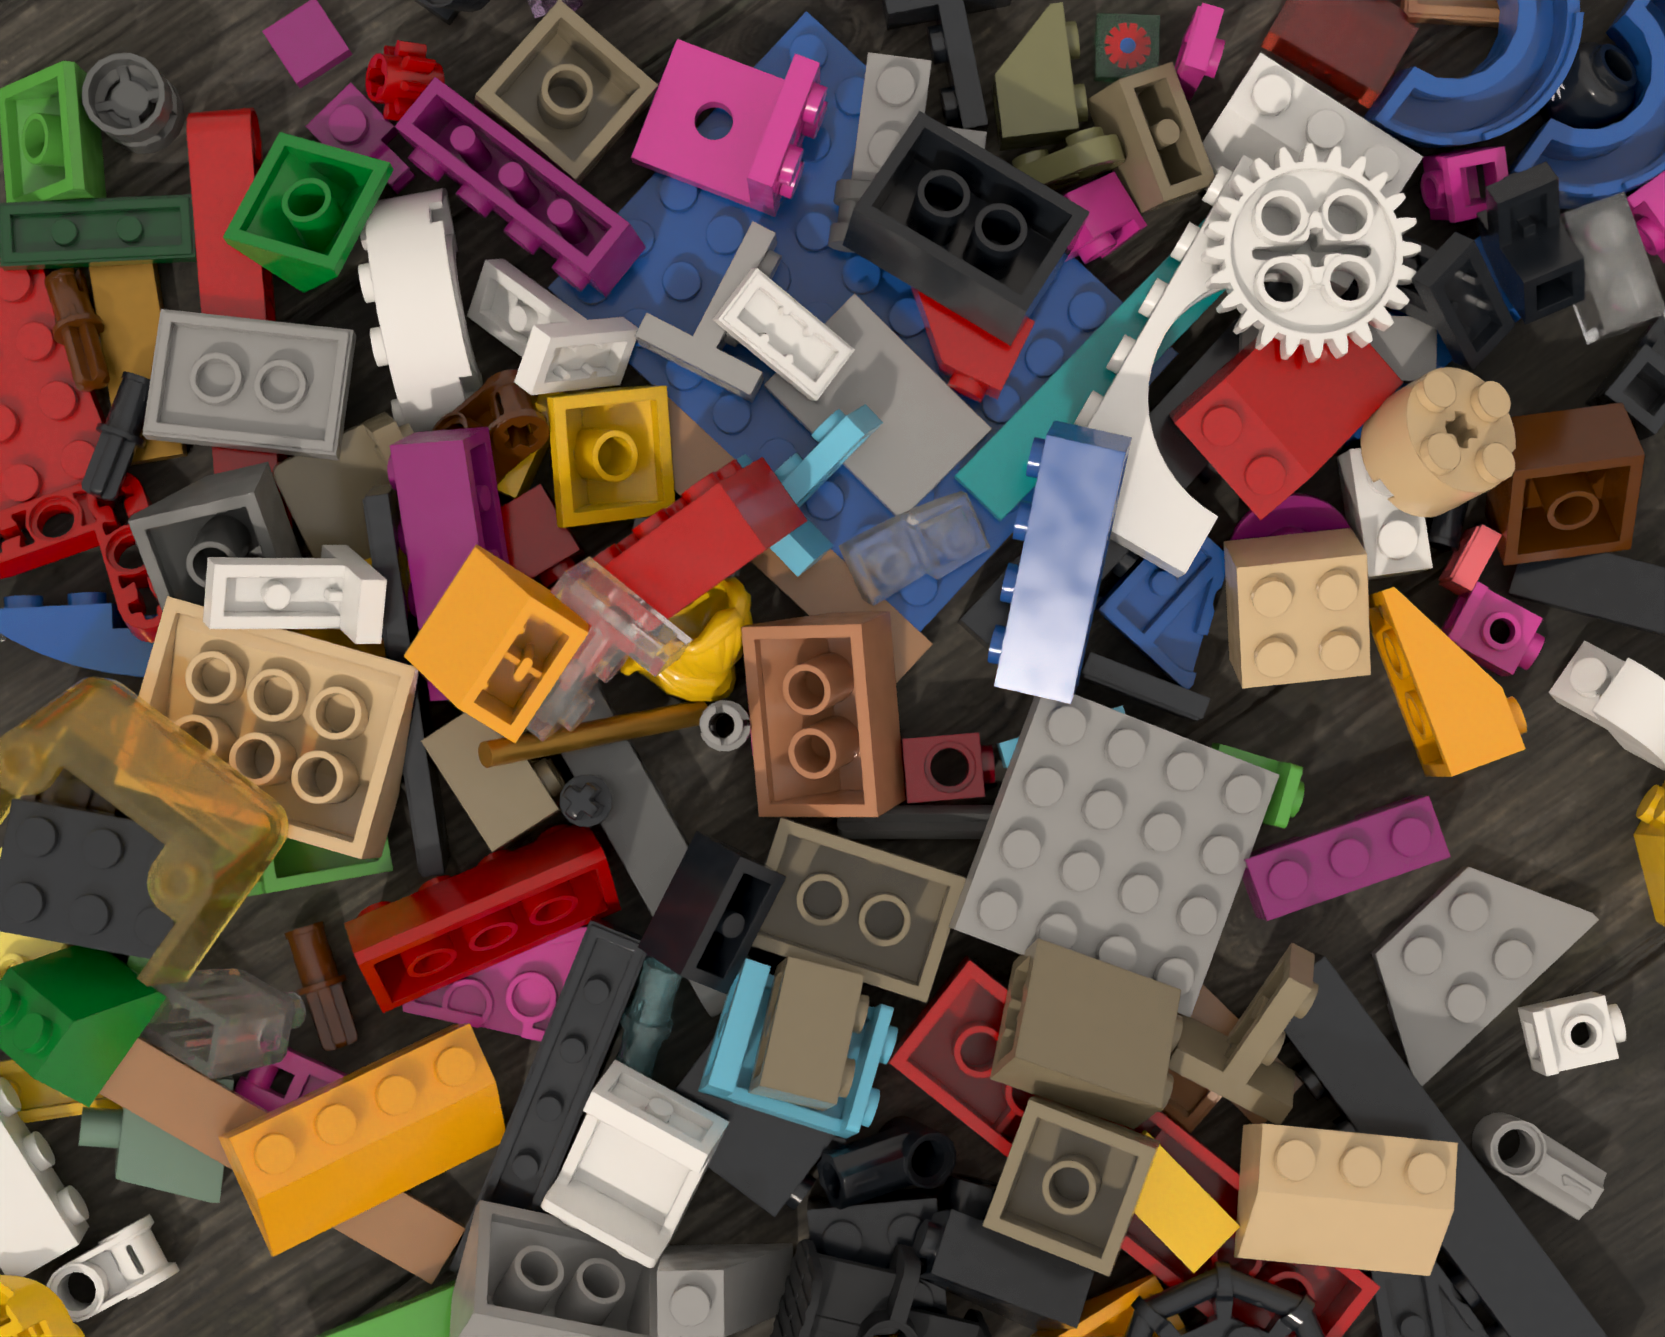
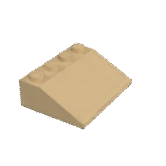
(294, 717)

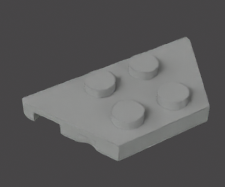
(1468, 960)

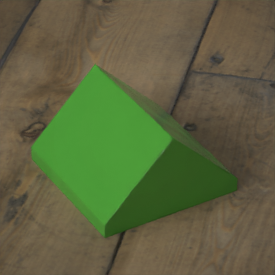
(48, 138)

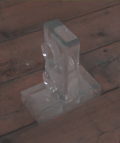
(620, 628)

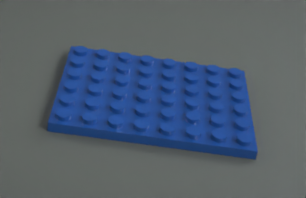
(690, 247)

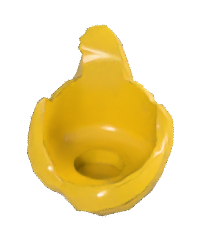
(709, 661)

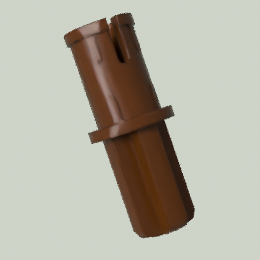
(77, 328)
(322, 986)

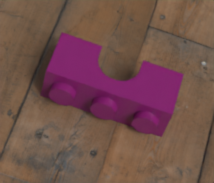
(1344, 857)

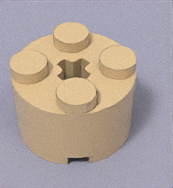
(1440, 441)

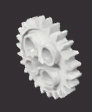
(1305, 194)

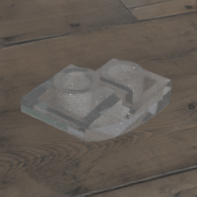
(914, 543)

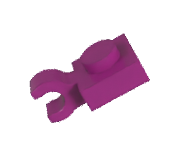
(358, 127)

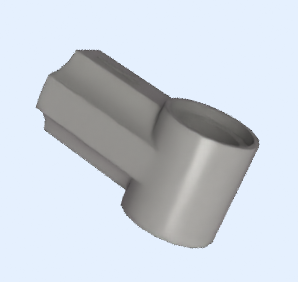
(1540, 1164)

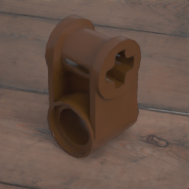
(506, 420)

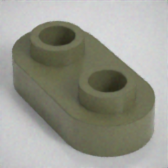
(1085, 156)

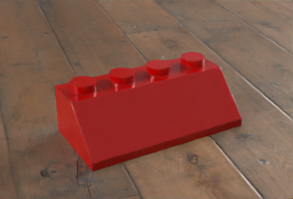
(482, 915)

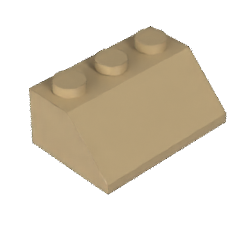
(1344, 1198)

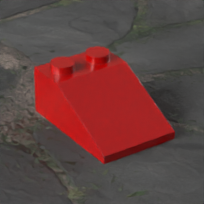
(1280, 420)

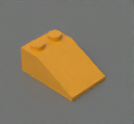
(1446, 698)

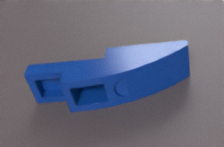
(81, 633)

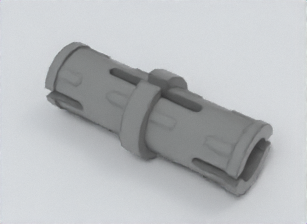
(708, 725)

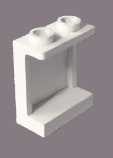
(634, 1164)

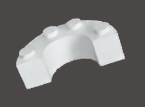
(418, 307)

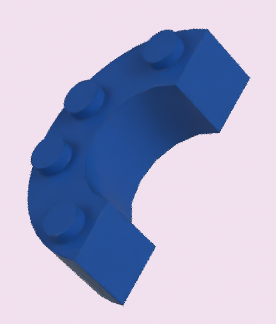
(1509, 87)
(1624, 154)

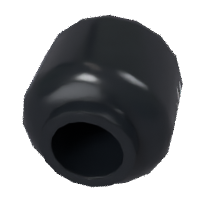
(1595, 88)

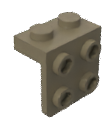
(329, 493)

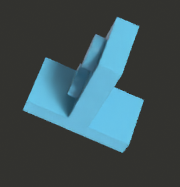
(837, 439)

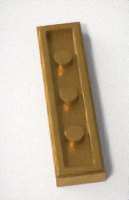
(130, 306)

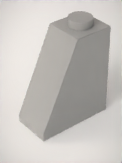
(719, 1287)

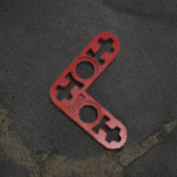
(92, 527)

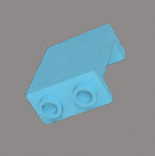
(736, 1047)

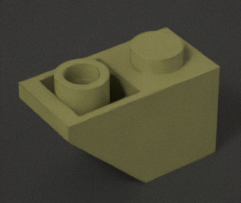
(1035, 86)

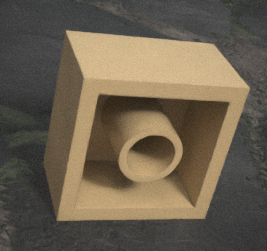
(1297, 607)

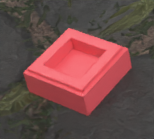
(1469, 562)

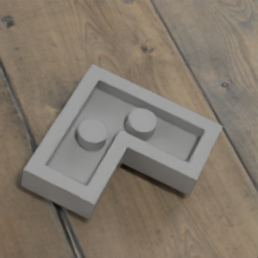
(891, 100)

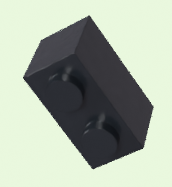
(711, 912)

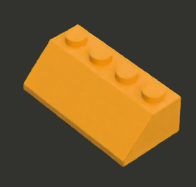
(366, 1137)

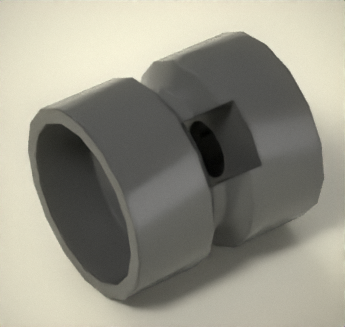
(133, 103)

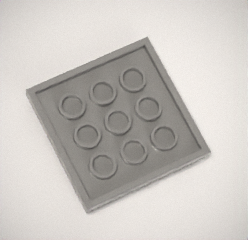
(1115, 844)

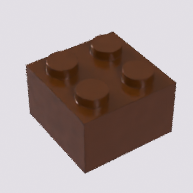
(1569, 485)

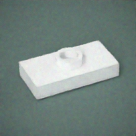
(783, 334)

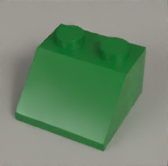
(73, 1018)

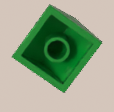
(306, 209)

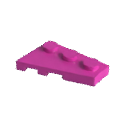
(510, 995)

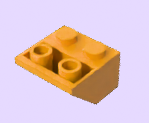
(496, 643)

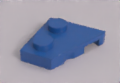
(1167, 613)

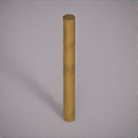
(593, 733)

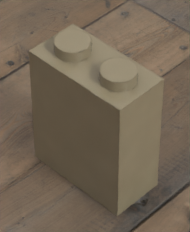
(1088, 1034)

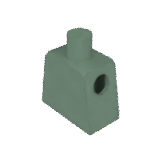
(151, 1155)

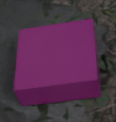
(307, 43)

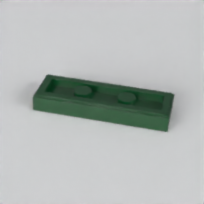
(97, 232)

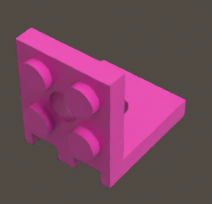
(764, 146)

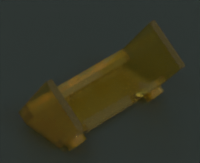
(208, 815)

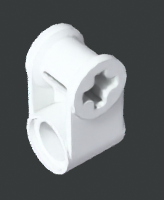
(119, 1267)

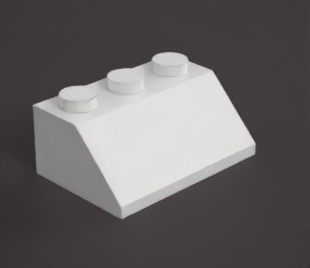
(1285, 111)

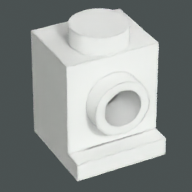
(1549, 1028)

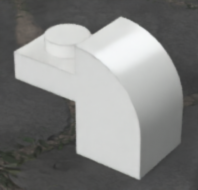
(1619, 698)

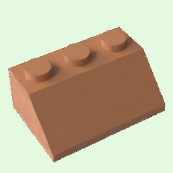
(824, 715)

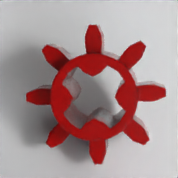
(400, 77)

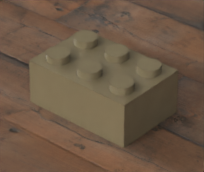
(859, 909)

